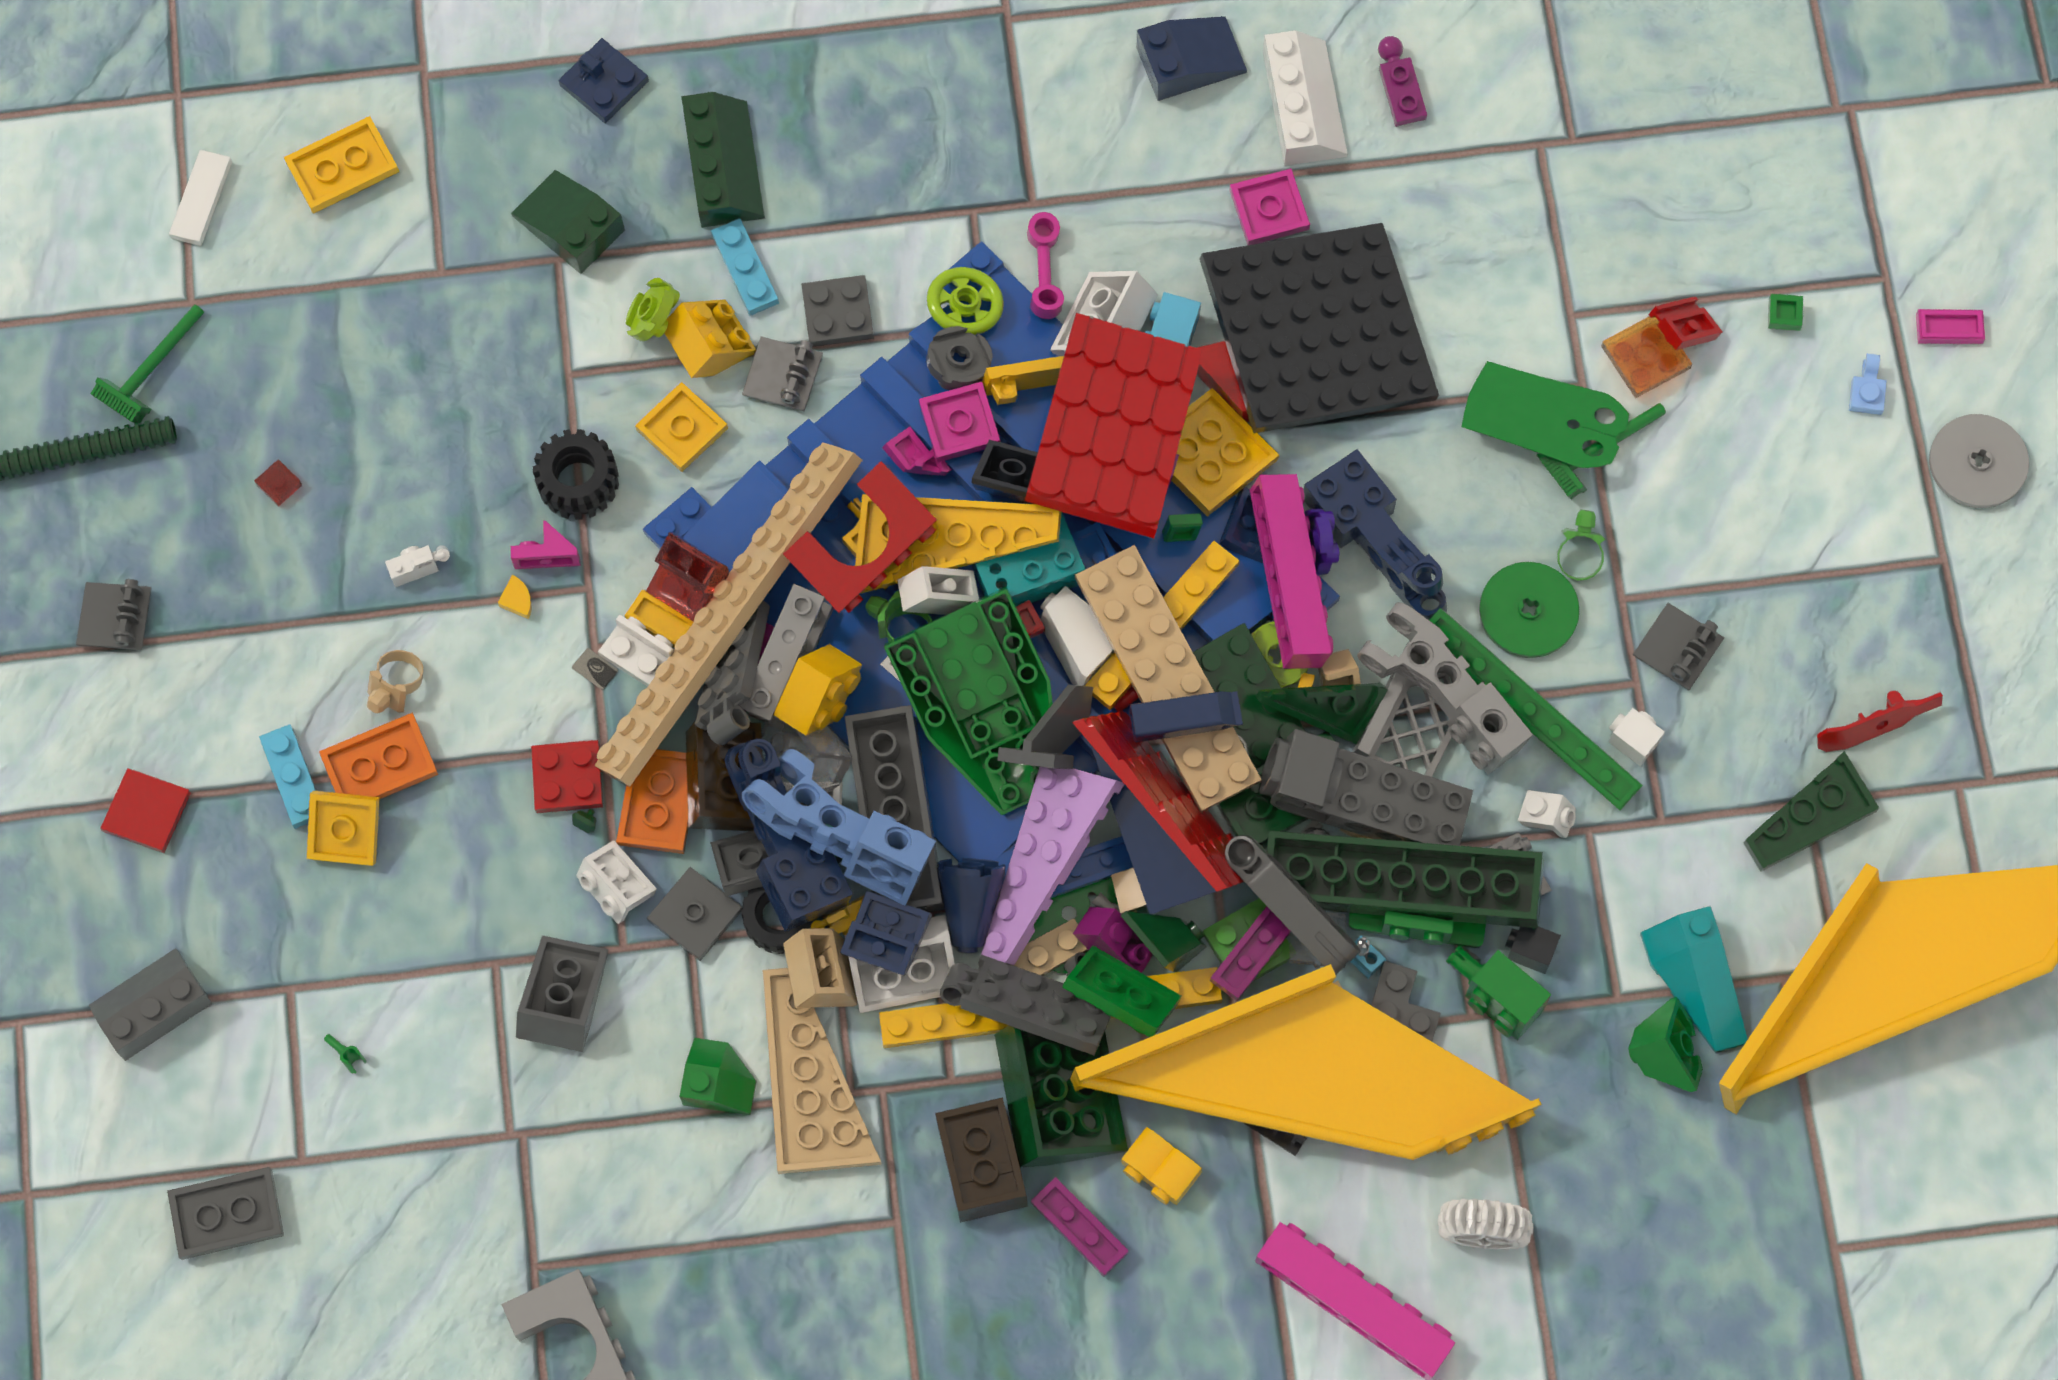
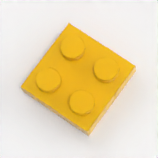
(681, 427)
(343, 828)

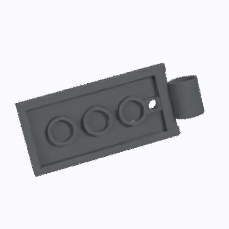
(733, 682)
(1025, 1002)

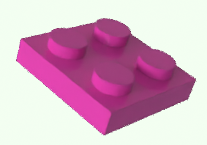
(1269, 207)
(958, 421)

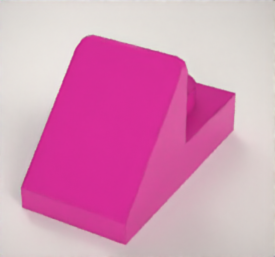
(553, 553)

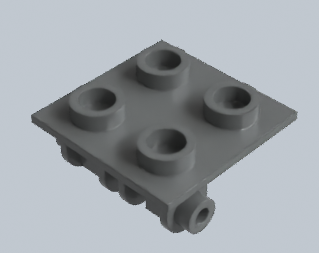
(114, 615)
(1679, 646)

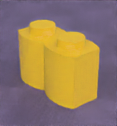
(1160, 1166)

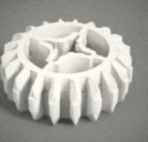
(1485, 1224)

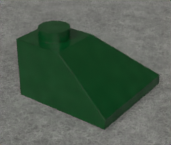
(1167, 938)

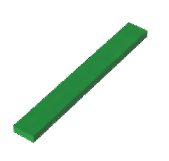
(1540, 716)

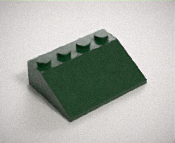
(1045, 1112)

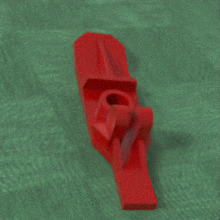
(1895, 715)

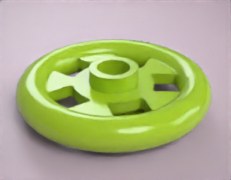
(960, 278)

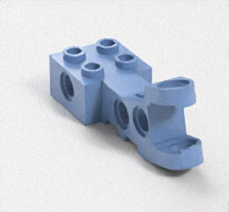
(874, 850)

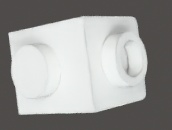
(1547, 812)

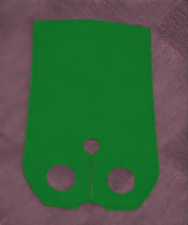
(1536, 412)

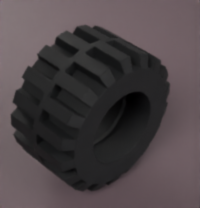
(571, 450)

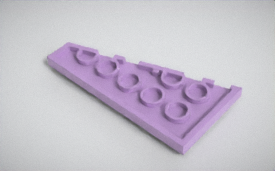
(1047, 849)

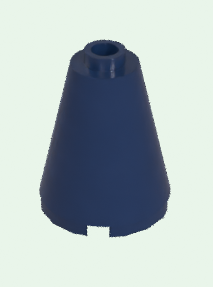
(969, 899)

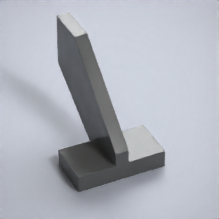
(1053, 732)

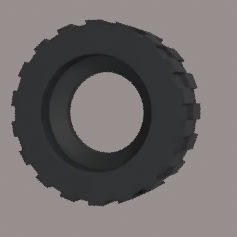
(757, 929)

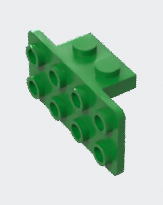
(1429, 929)

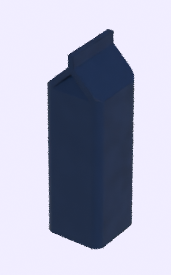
(1185, 716)

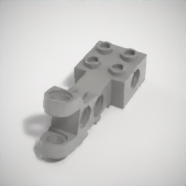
(1475, 712)

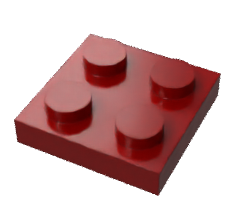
(566, 776)

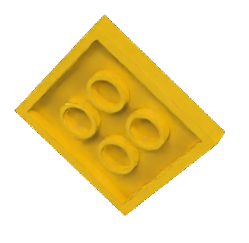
(1218, 453)

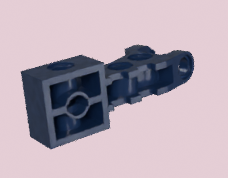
(1362, 514)
(796, 879)

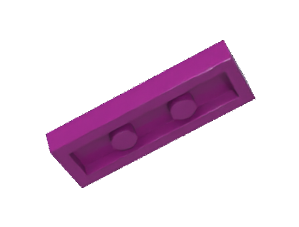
(1250, 954)
(1079, 1227)

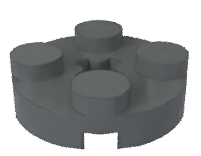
(953, 373)

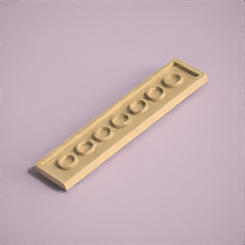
(1162, 669)

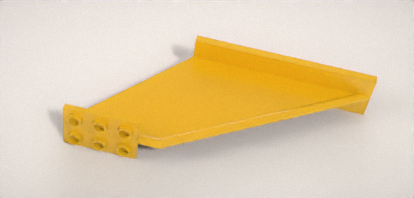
(1898, 961)
(1317, 1068)

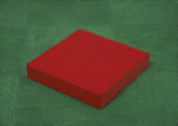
(145, 810)

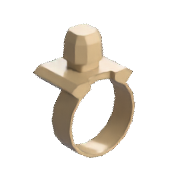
(387, 695)

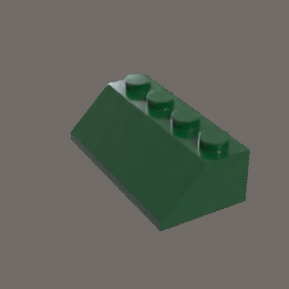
(722, 159)

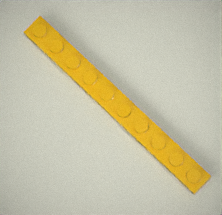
(951, 1022)

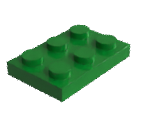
(1121, 991)

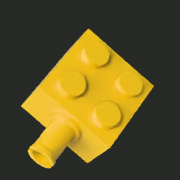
(818, 689)

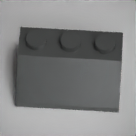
(149, 1004)

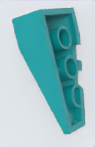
(1695, 967)

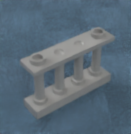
(793, 636)

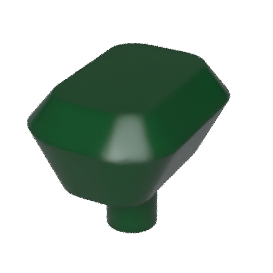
(584, 820)

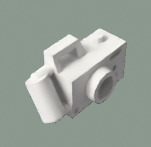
(415, 563)

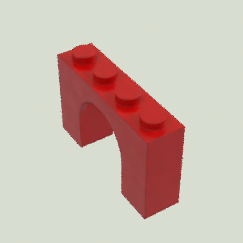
(906, 522)

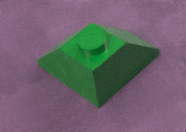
(1665, 1047)
(716, 1079)

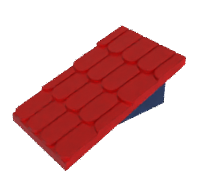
(1114, 425)
(1168, 839)

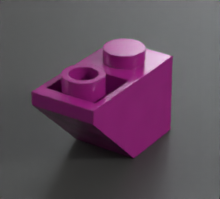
(1111, 934)

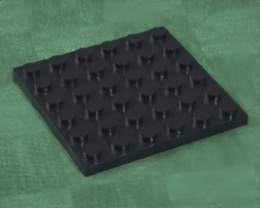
(1318, 327)

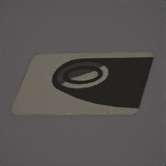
(595, 668)

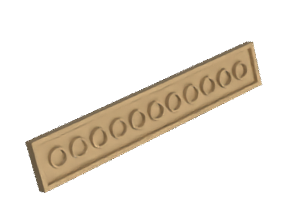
(726, 613)

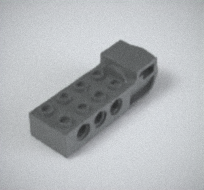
(1362, 794)

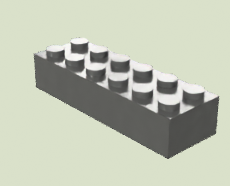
(893, 783)

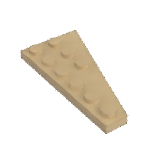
(811, 1101)

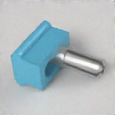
(1369, 951)

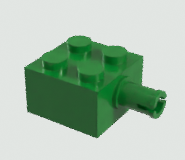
(1501, 991)

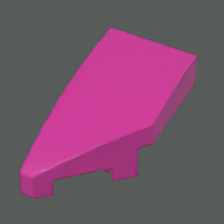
(913, 456)

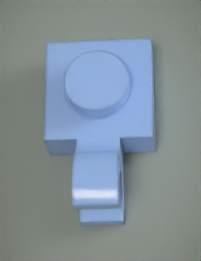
(1867, 391)

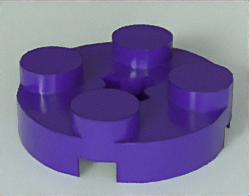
(1321, 537)

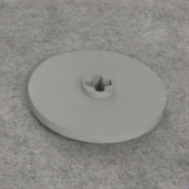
(2003, 460)

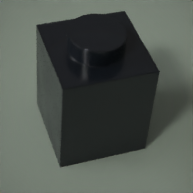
(1532, 947)

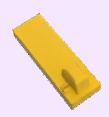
(1008, 379)

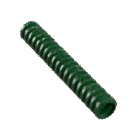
(87, 447)

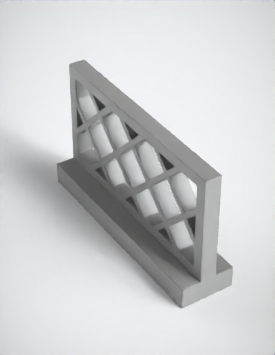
(1388, 709)

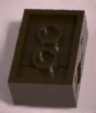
(709, 787)
(981, 1159)

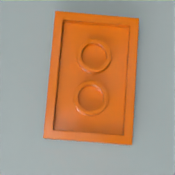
(380, 760)
(657, 805)

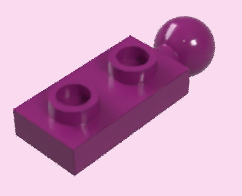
(1400, 83)

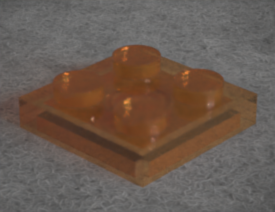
(1645, 356)

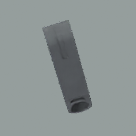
(1290, 903)

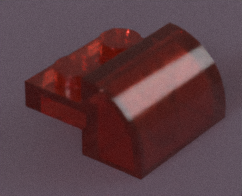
(685, 576)

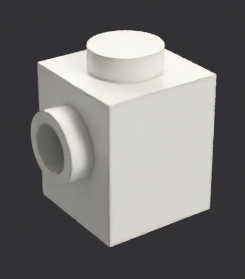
(1635, 735)

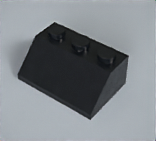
(1005, 471)

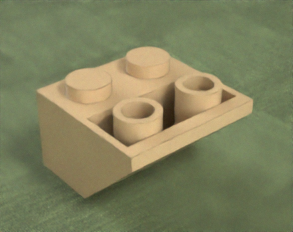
(818, 970)

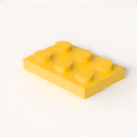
(341, 164)

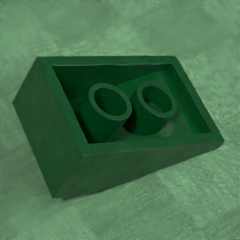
(570, 220)

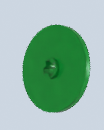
(1522, 633)

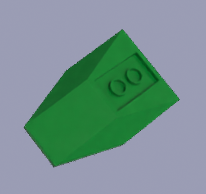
(977, 690)

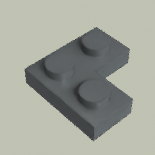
(1393, 997)

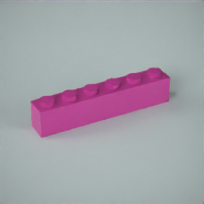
(1291, 571)
(1355, 1301)

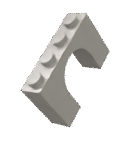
(571, 1302)

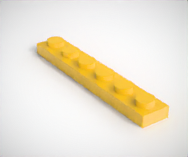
(1184, 602)

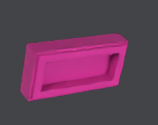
(1950, 326)

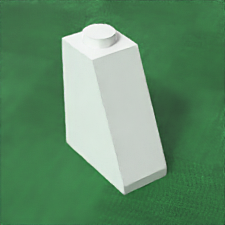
(1075, 635)

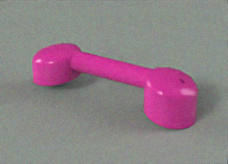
(1043, 234)

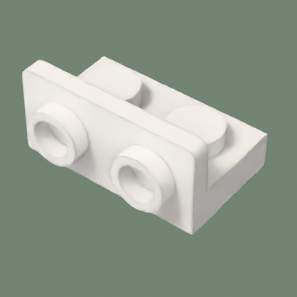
(635, 649)
(614, 881)

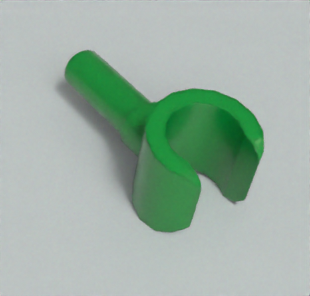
(347, 1054)

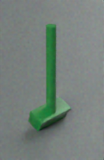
(121, 398)
(1564, 472)

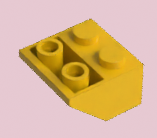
(708, 337)

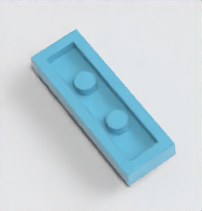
(744, 267)
(289, 772)

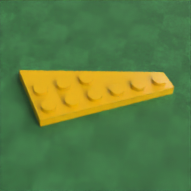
(964, 534)

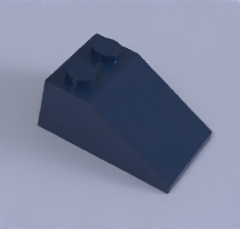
(1188, 54)

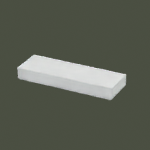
(200, 197)

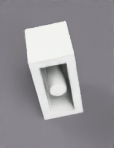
(937, 590)

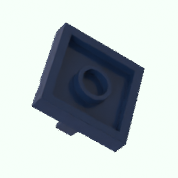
(603, 80)

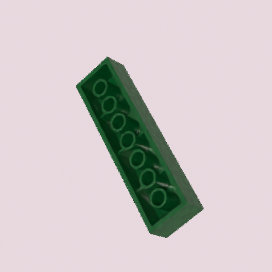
(1414, 878)

